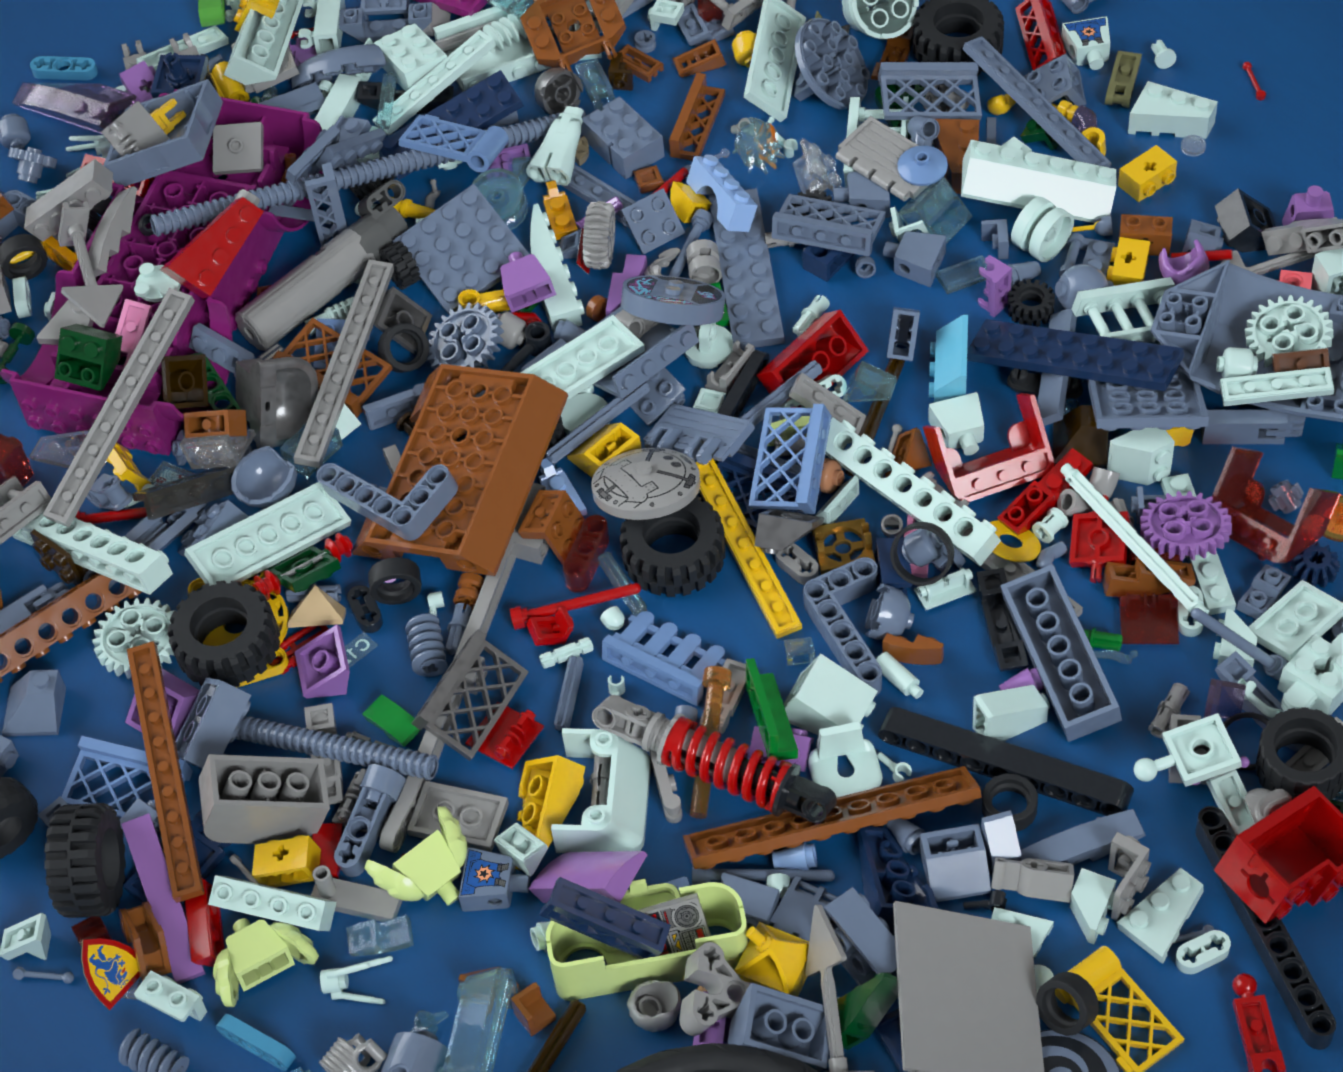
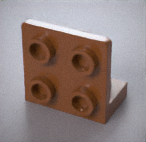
(555, 519)

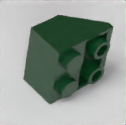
(87, 356)

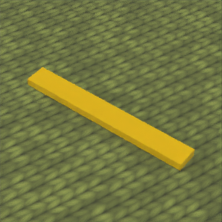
(748, 557)

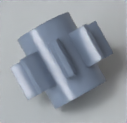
(1286, 496)

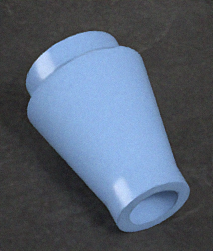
(799, 857)

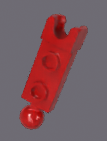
(1256, 1027)

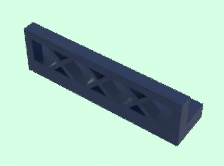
(605, 920)

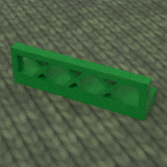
(770, 713)

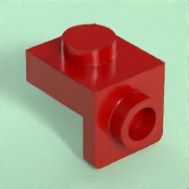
(551, 629)

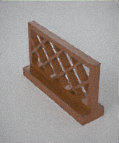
(352, 401)

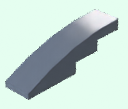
(1085, 840)

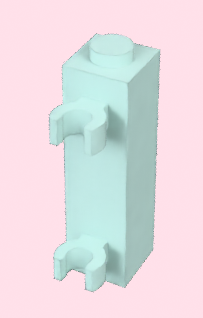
(326, 29)
(340, 100)

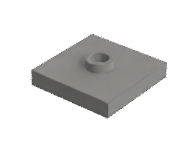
(238, 148)

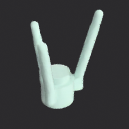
(100, 143)
(337, 979)

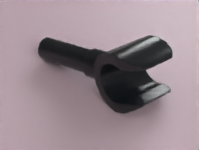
(997, 900)

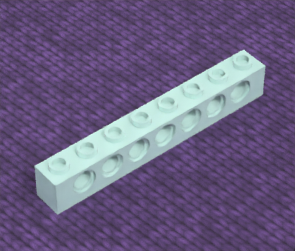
(974, 546)
(104, 552)

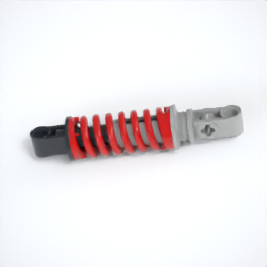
(716, 761)

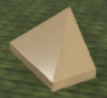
(317, 610)

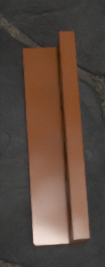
(689, 113)

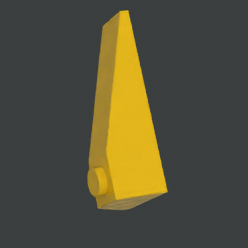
(548, 793)

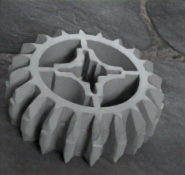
(599, 235)

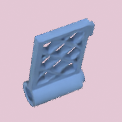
(479, 151)

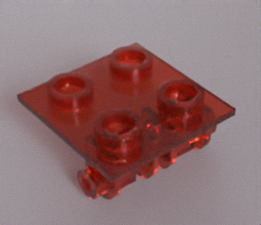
(1149, 619)

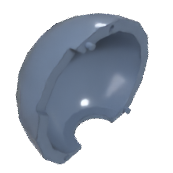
(263, 478)

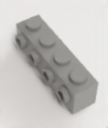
(87, 185)

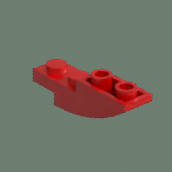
(1041, 496)

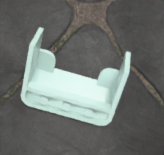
(623, 820)

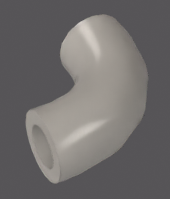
(1103, 481)

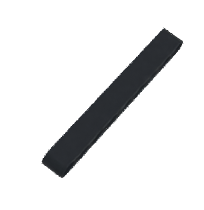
(994, 757)
(1271, 937)

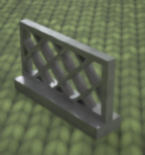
(448, 687)

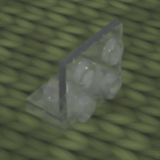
(215, 450)

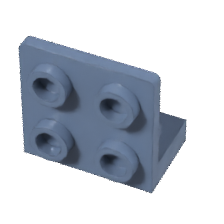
(1057, 80)

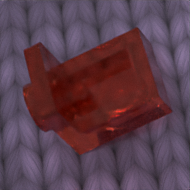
(90, 929)

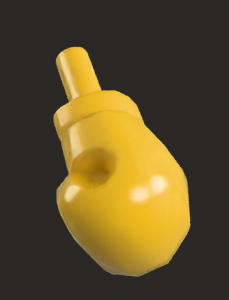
(1000, 104)

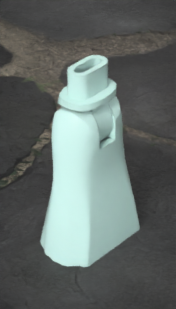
(558, 150)

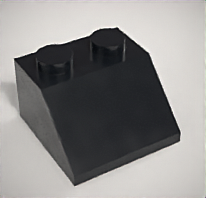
(1243, 221)

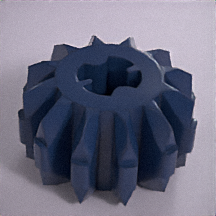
(1316, 565)

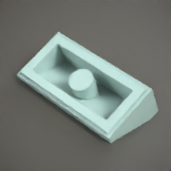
(839, 501)
(522, 847)

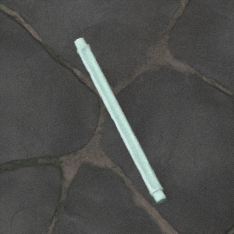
(1132, 539)

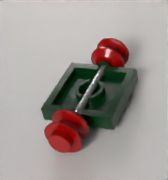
(304, 567)

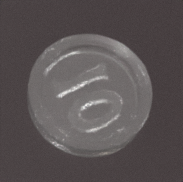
(1193, 145)

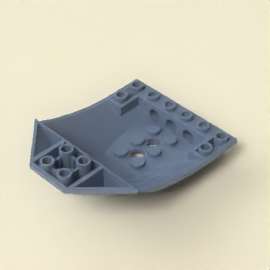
(1212, 314)

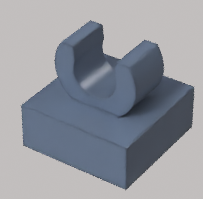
(941, 563)

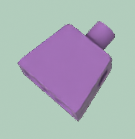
(1309, 205)
(525, 281)

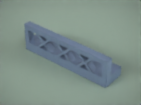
(333, 200)

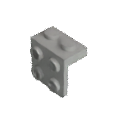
(1131, 862)

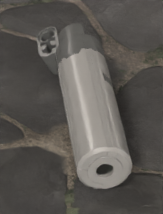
(326, 273)

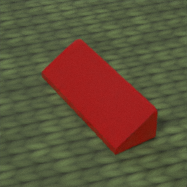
(204, 928)

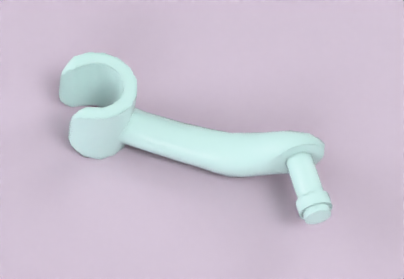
(788, 145)
(1266, 710)

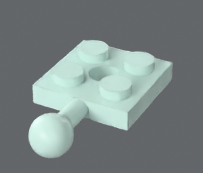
(1190, 765)

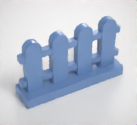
(653, 667)

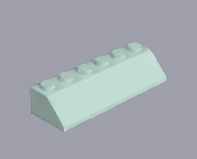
(263, 44)
(1018, 176)

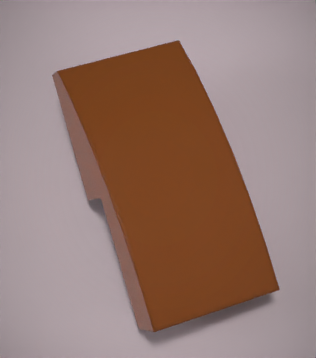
(920, 652)

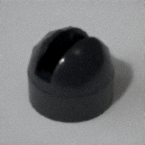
(143, 222)

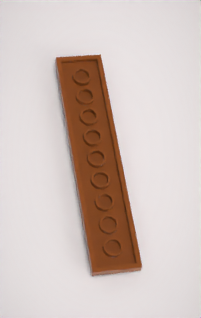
(850, 814)

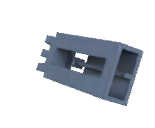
(1251, 427)
(156, 534)
(29, 604)

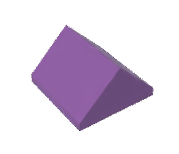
(323, 665)

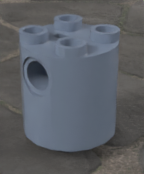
(415, 1053)

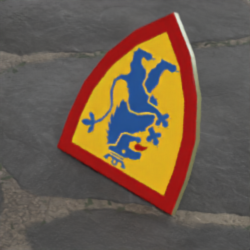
(108, 969)

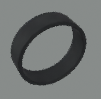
(903, 573)

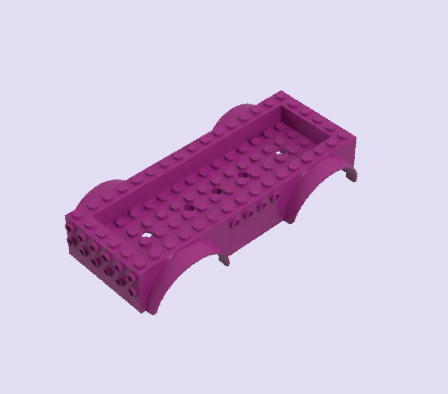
(155, 423)

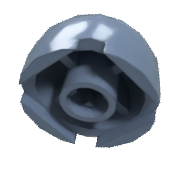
(888, 613)

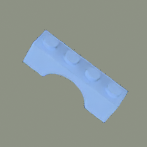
(734, 204)

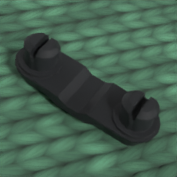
(1029, 383)

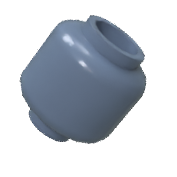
(14, 131)
(922, 547)

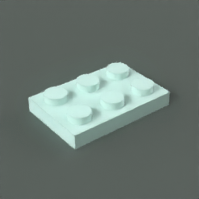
(1296, 619)

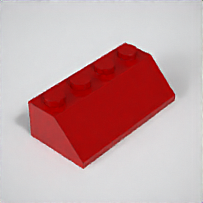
(827, 341)

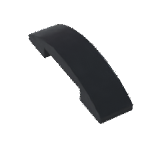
(370, 92)
(1002, 631)

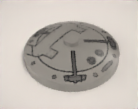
(645, 483)

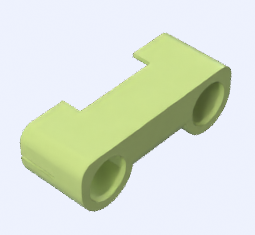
(623, 971)

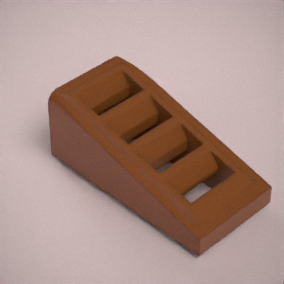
(712, 59)

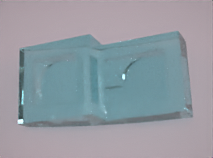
(380, 938)

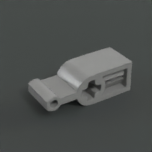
(1034, 878)

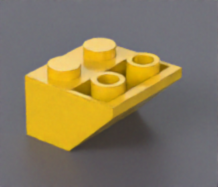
(604, 445)

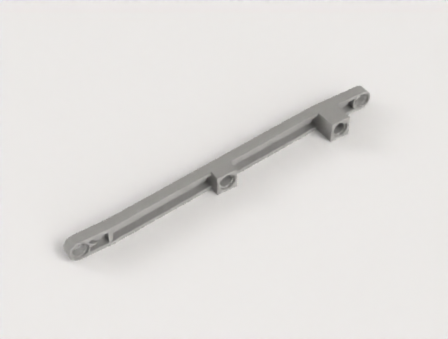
(481, 618)

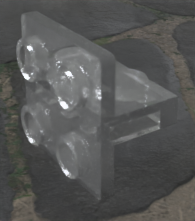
(815, 169)

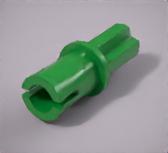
(1104, 640)

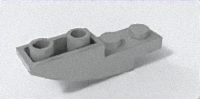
(1304, 235)

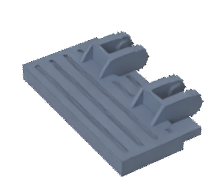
(699, 433)

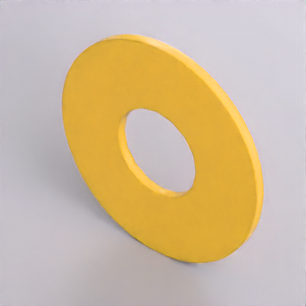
(1027, 552)

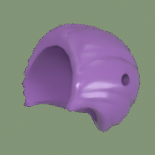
(1185, 266)

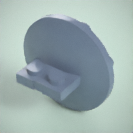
(829, 64)

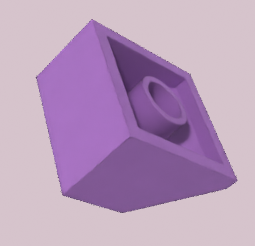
(180, 701)

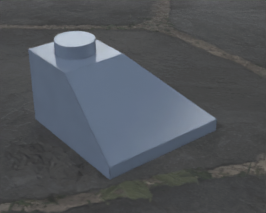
(35, 704)

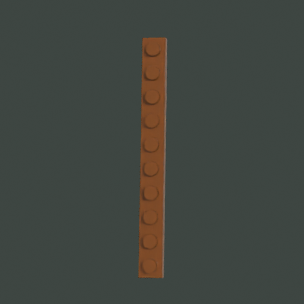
(165, 773)

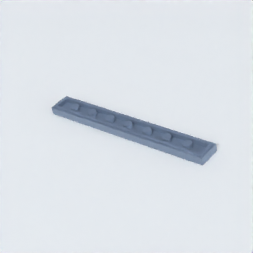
(1034, 103)

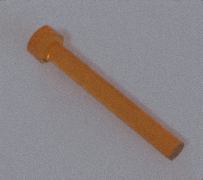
(716, 680)

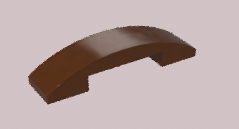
(896, 50)

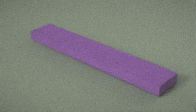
(155, 881)

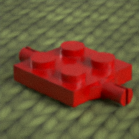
(1095, 543)

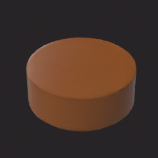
(596, 308)

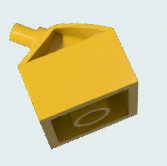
(774, 959)

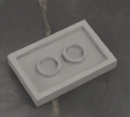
(477, 813)

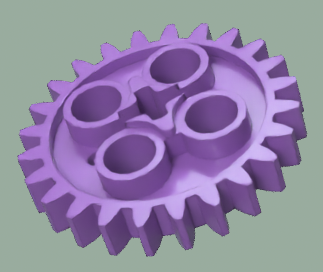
(1185, 525)

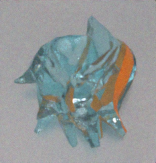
(758, 144)

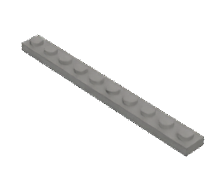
(343, 364)
(118, 408)

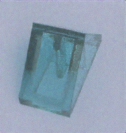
(869, 384)

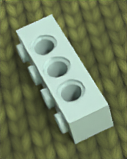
(272, 903)

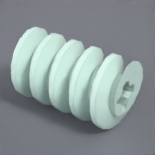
(505, 30)

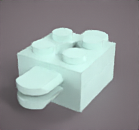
(1314, 676)

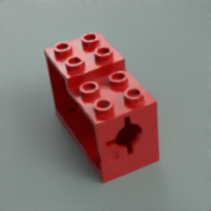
(1287, 857)

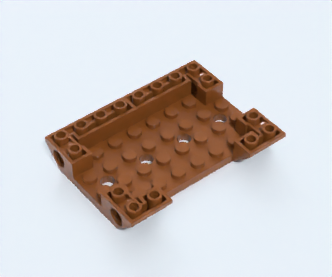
(492, 465)

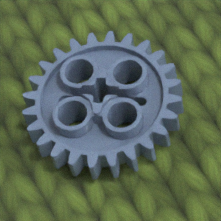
(466, 337)

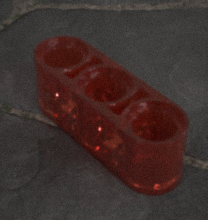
(584, 553)

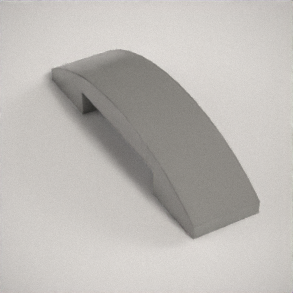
(323, 719)

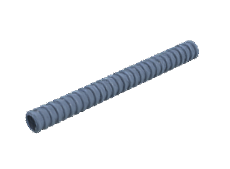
(336, 747)

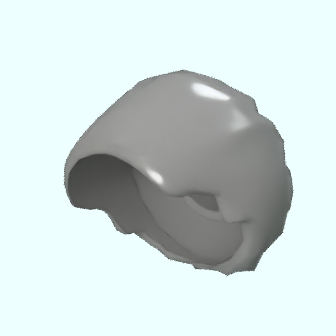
(654, 1005)

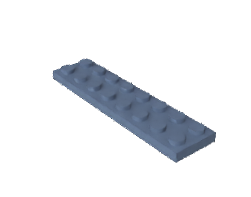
(748, 281)

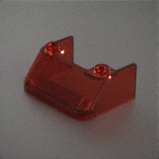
(1259, 528)

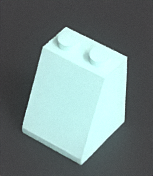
(828, 697)

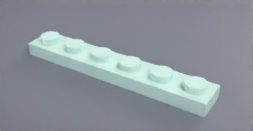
(438, 79)
(1207, 571)

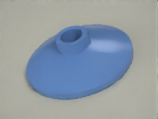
(922, 165)

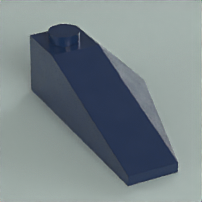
(888, 875)

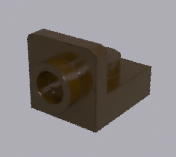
(619, 76)

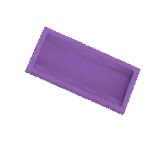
(601, 872)

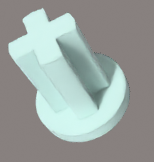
(1164, 56)

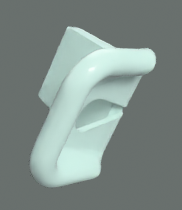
(847, 741)

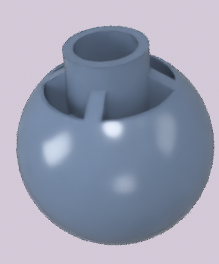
(1077, 279)

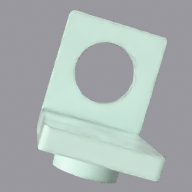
(897, 228)

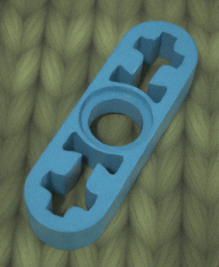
(79, 68)
(255, 1042)

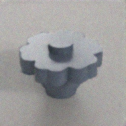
(31, 163)

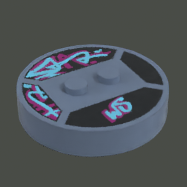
(672, 300)

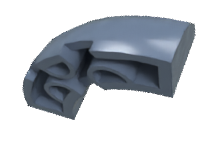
(350, 59)

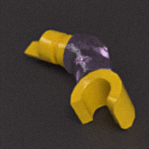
(1085, 121)

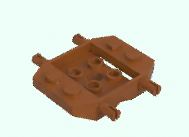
(577, 43)

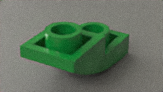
(392, 720)

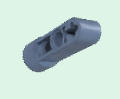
(379, 790)

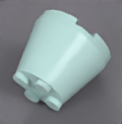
(883, 19)

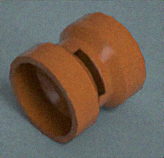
(469, 589)

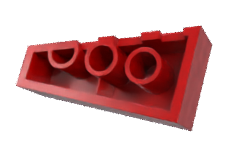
(211, 252)

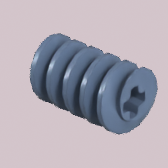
(426, 645)
(149, 1056)

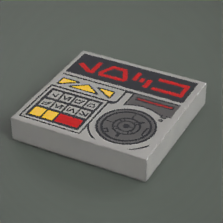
(686, 922)

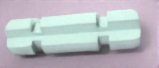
(565, 652)

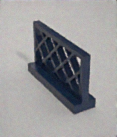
(744, 467)

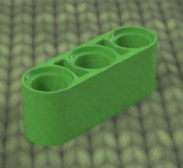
(211, 12)

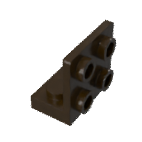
(57, 559)

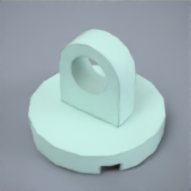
(713, 346)

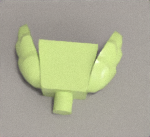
(428, 866)
(257, 954)

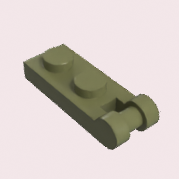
(1123, 78)

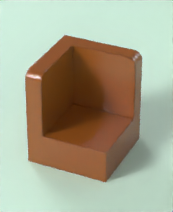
(532, 1009)

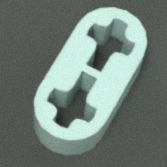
(22, 297)
(1182, 617)
(1199, 947)

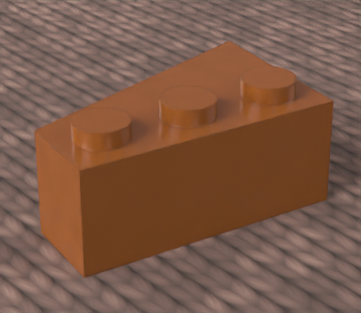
(953, 142)

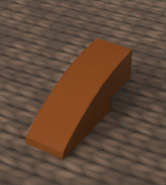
(1139, 579)

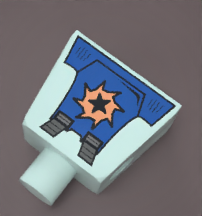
(1087, 41)

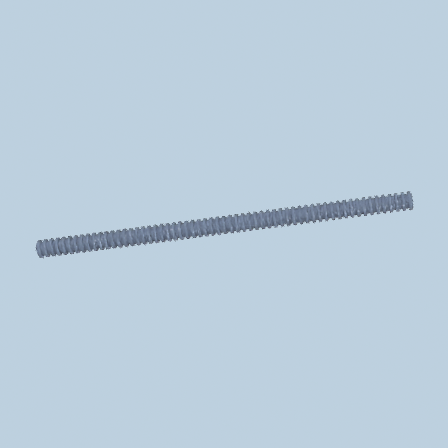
(344, 177)

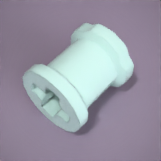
(1050, 525)

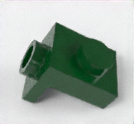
(1034, 132)

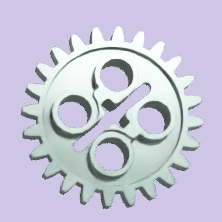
(1287, 328)
(131, 628)

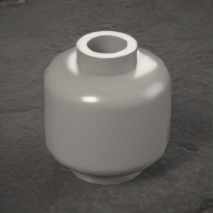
(513, 330)

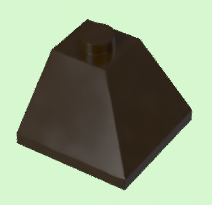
(185, 380)
(1080, 432)

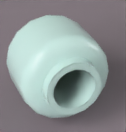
(1237, 362)

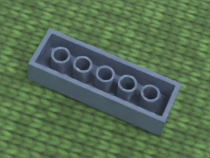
(1061, 653)

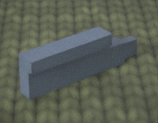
(303, 99)

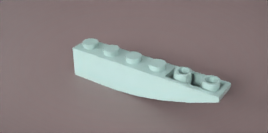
(542, 243)

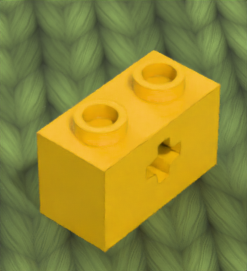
(1147, 173)
(1129, 261)
(285, 861)

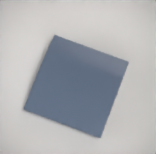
(699, 31)

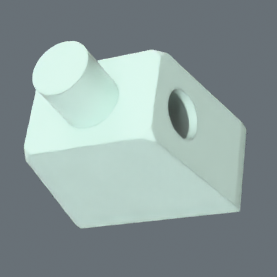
(959, 422)

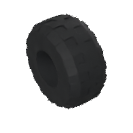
(17, 815)

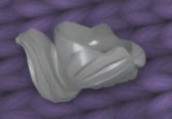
(1264, 802)

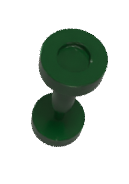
(21, 334)

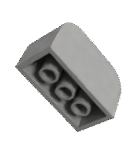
(262, 798)

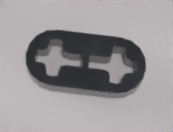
(360, 610)

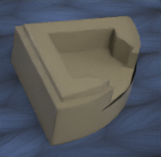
(582, 151)

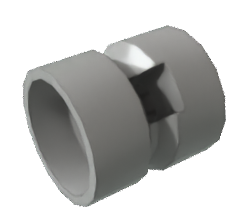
(704, 261)

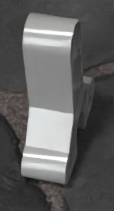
(710, 970)

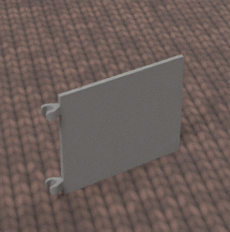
(965, 993)

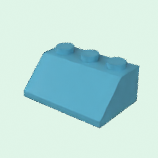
(950, 361)

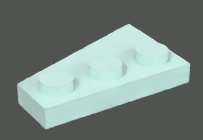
(1159, 917)

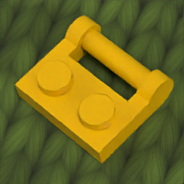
(125, 467)

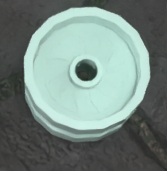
(1042, 229)

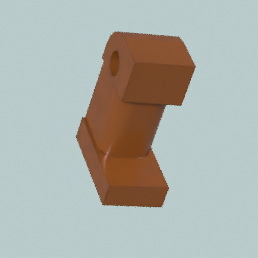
(147, 938)

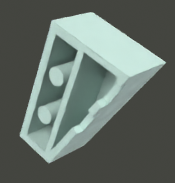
(1172, 111)

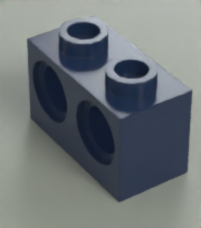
(824, 262)

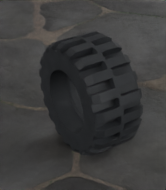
(942, 17)
(676, 571)
(216, 607)
(85, 860)

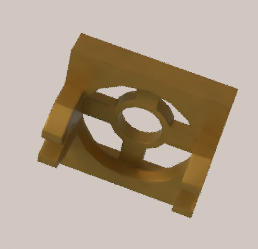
(856, 526)

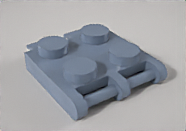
(797, 907)

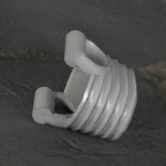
(344, 1057)

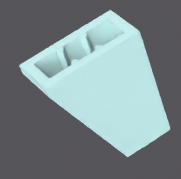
(1009, 712)

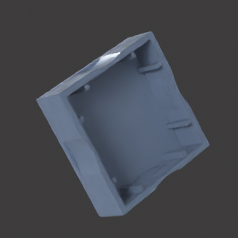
(186, 142)

